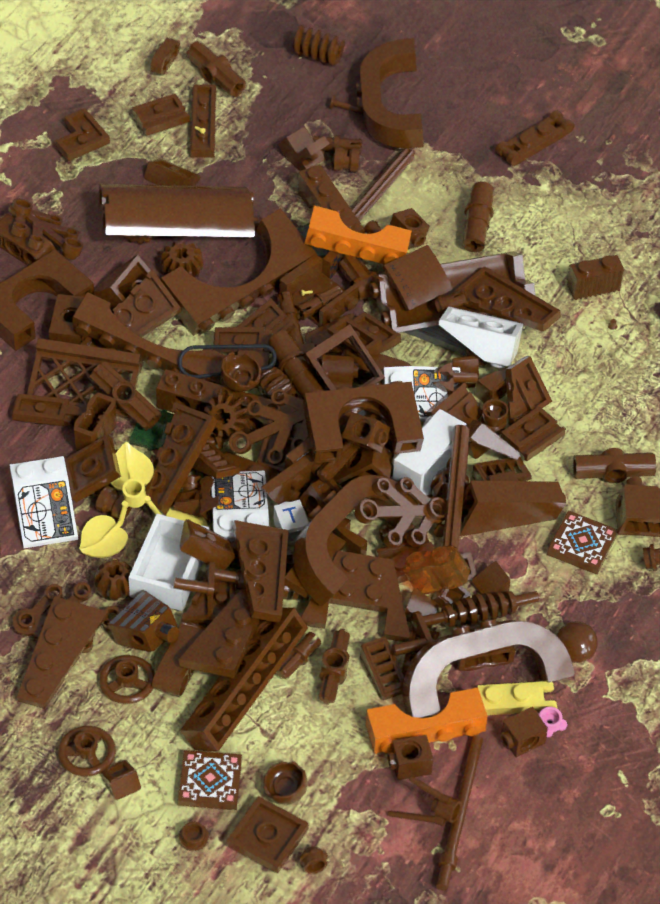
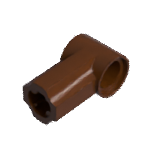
(358, 273)

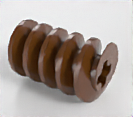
(318, 47)

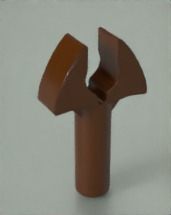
(452, 377)

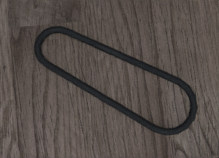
(223, 347)

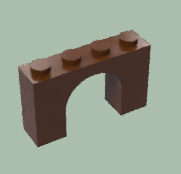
(49, 275)
(391, 401)

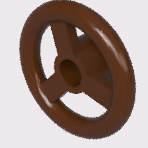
(126, 676)
(86, 737)

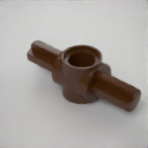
(334, 676)

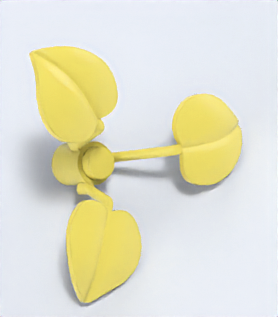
(101, 534)

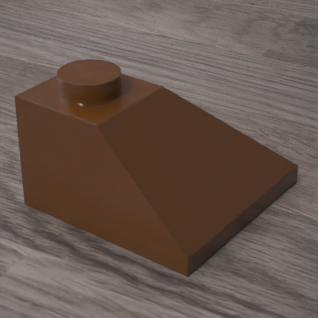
(122, 281)

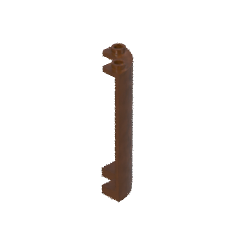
(177, 210)
(394, 314)

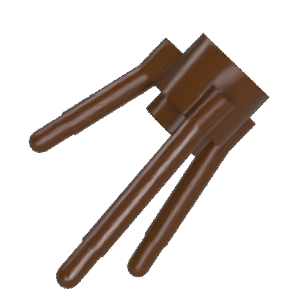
(443, 806)

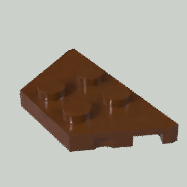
(294, 480)

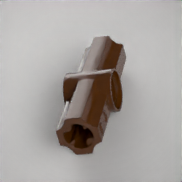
(216, 69)
(136, 406)
(614, 465)

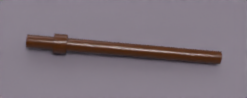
(448, 858)

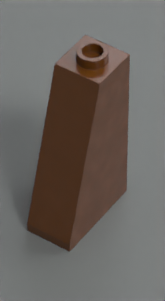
(509, 504)

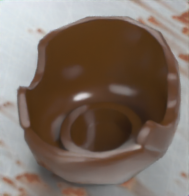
(240, 372)
(579, 640)
(285, 783)

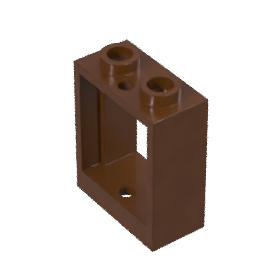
(334, 341)

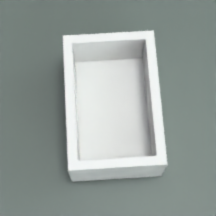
(434, 453)
(162, 562)

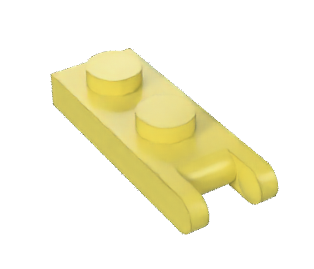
(515, 697)

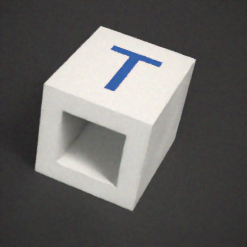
(290, 517)

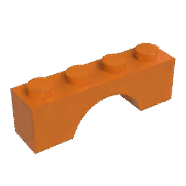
(330, 233)
(461, 717)

